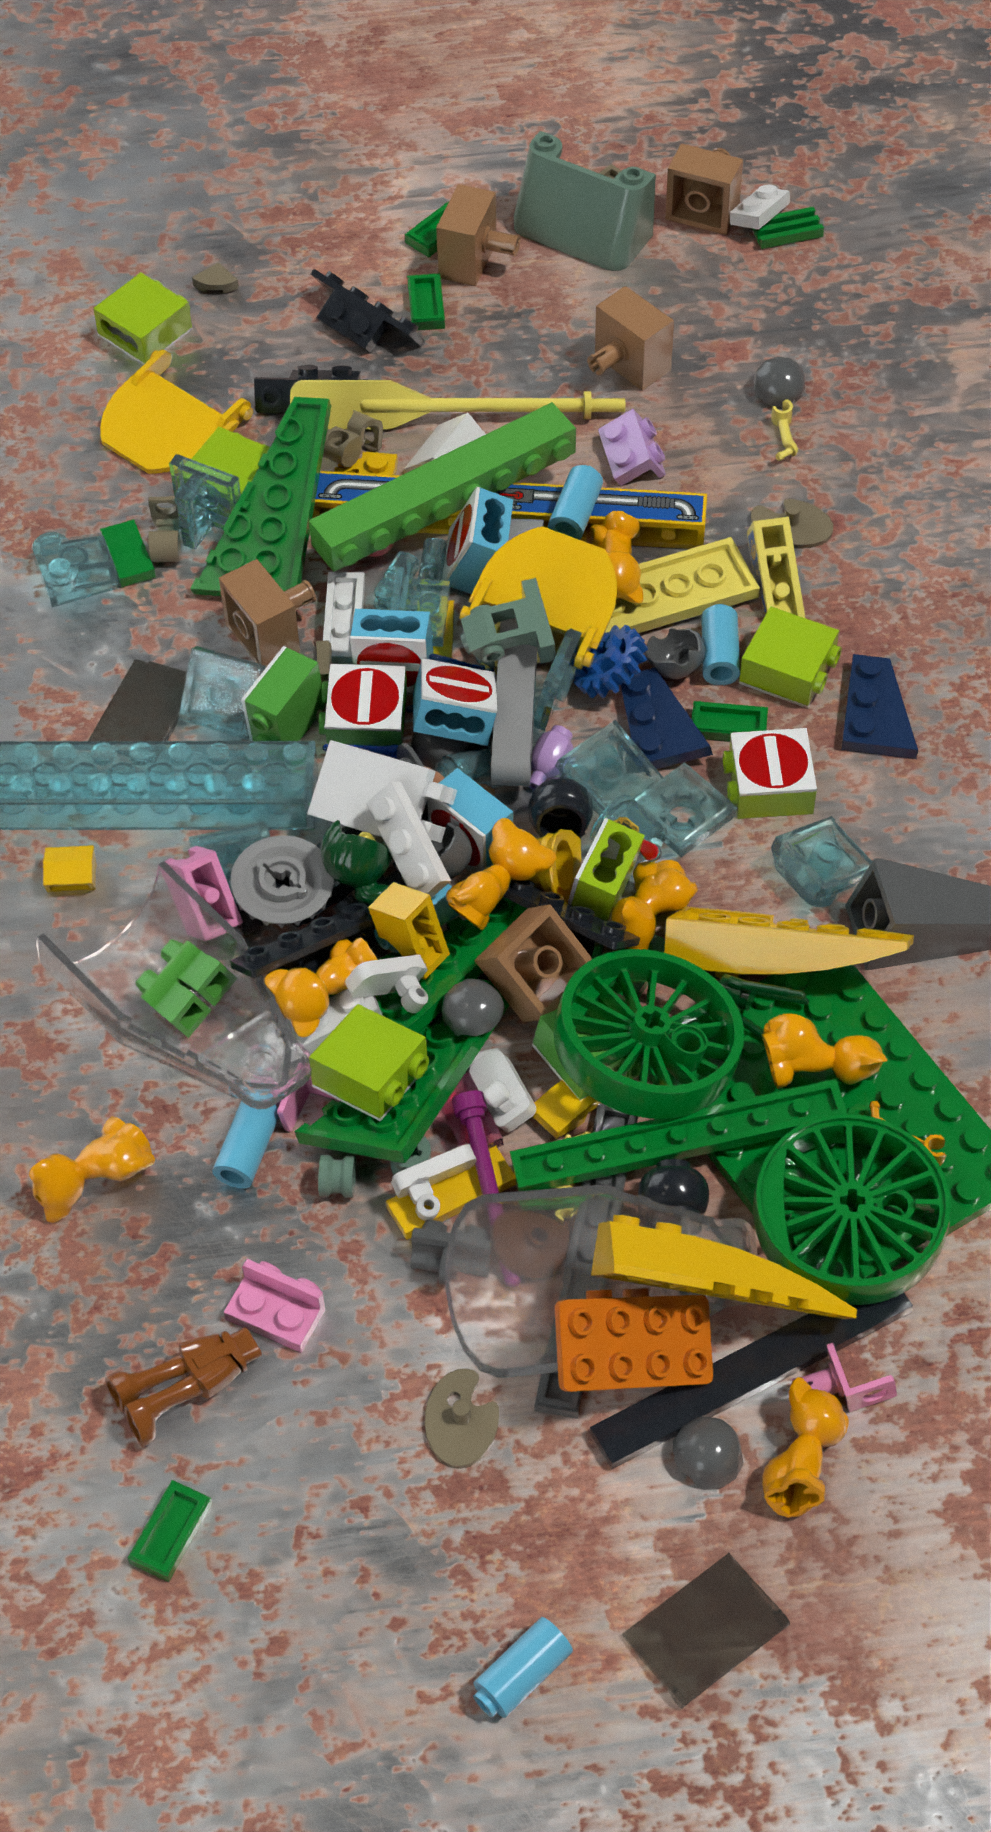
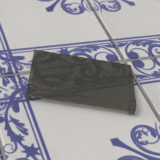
(143, 705)
(706, 1630)

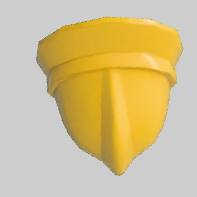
(562, 873)

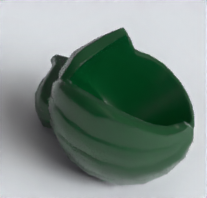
(355, 862)

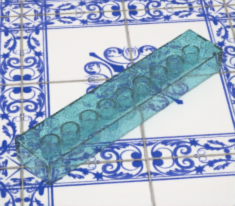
(156, 785)

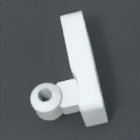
(391, 974)
(502, 1090)
(420, 1177)

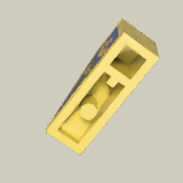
(775, 565)

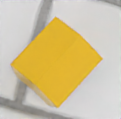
(69, 868)

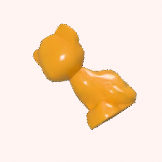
(615, 537)
(514, 856)
(658, 890)
(305, 994)
(796, 1047)
(114, 1155)
(792, 1478)

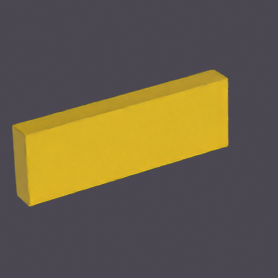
(451, 1193)

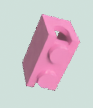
(207, 878)

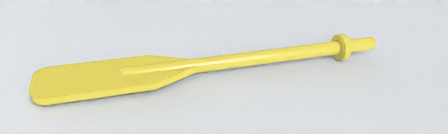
(398, 404)

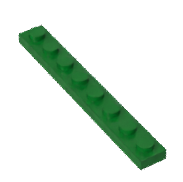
(674, 1138)

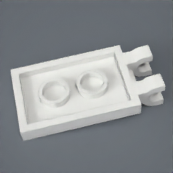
(356, 775)

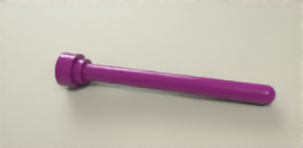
(471, 1110)

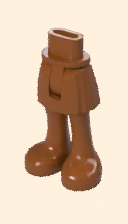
(208, 1365)

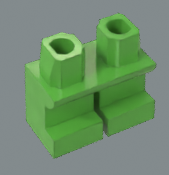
(186, 970)

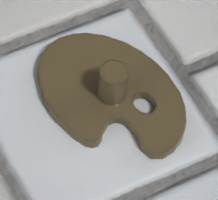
(808, 523)
(464, 1431)

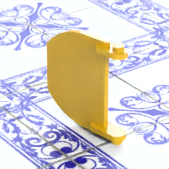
(155, 420)
(572, 578)

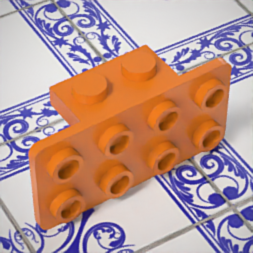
(632, 1341)

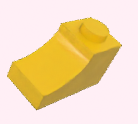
(410, 924)

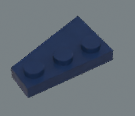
(876, 712)
(660, 722)

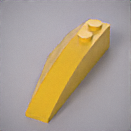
(755, 945)
(704, 1267)

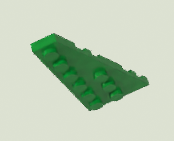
(277, 505)
(464, 945)
(406, 1123)

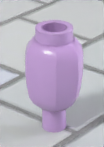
(546, 752)

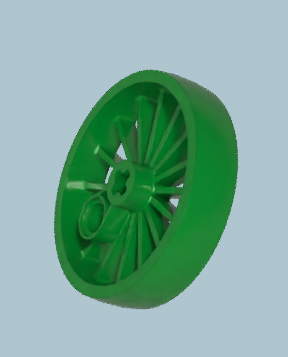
(647, 1034)
(834, 1196)

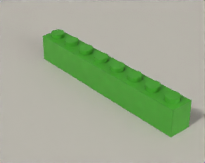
(442, 486)

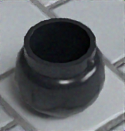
(560, 805)
(676, 1185)

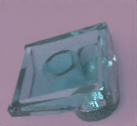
(74, 566)
(609, 766)
(819, 861)

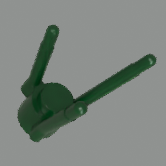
(744, 992)

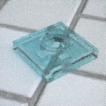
(558, 679)
(690, 790)

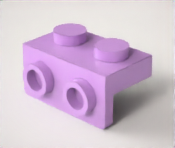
(631, 447)

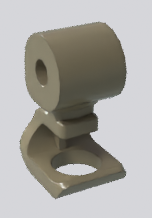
(345, 445)
(166, 540)

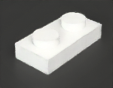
(760, 207)

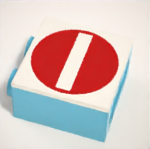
(475, 538)
(392, 639)
(454, 702)
(473, 812)

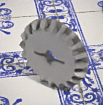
(278, 858)

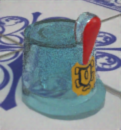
(632, 815)

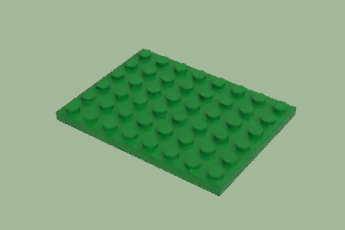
(910, 1095)

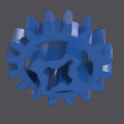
(613, 662)

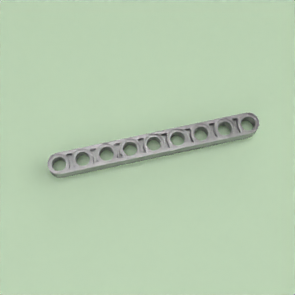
(515, 700)

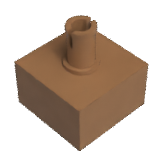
(703, 188)
(470, 236)
(632, 339)
(261, 612)
(533, 962)

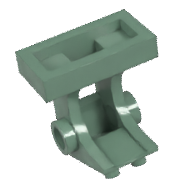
(532, 622)

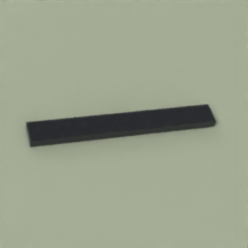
(738, 1378)

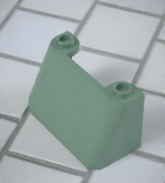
(583, 210)

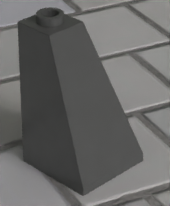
(940, 910)

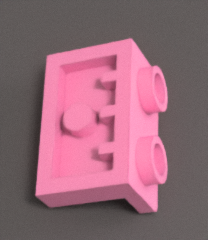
(276, 1305)

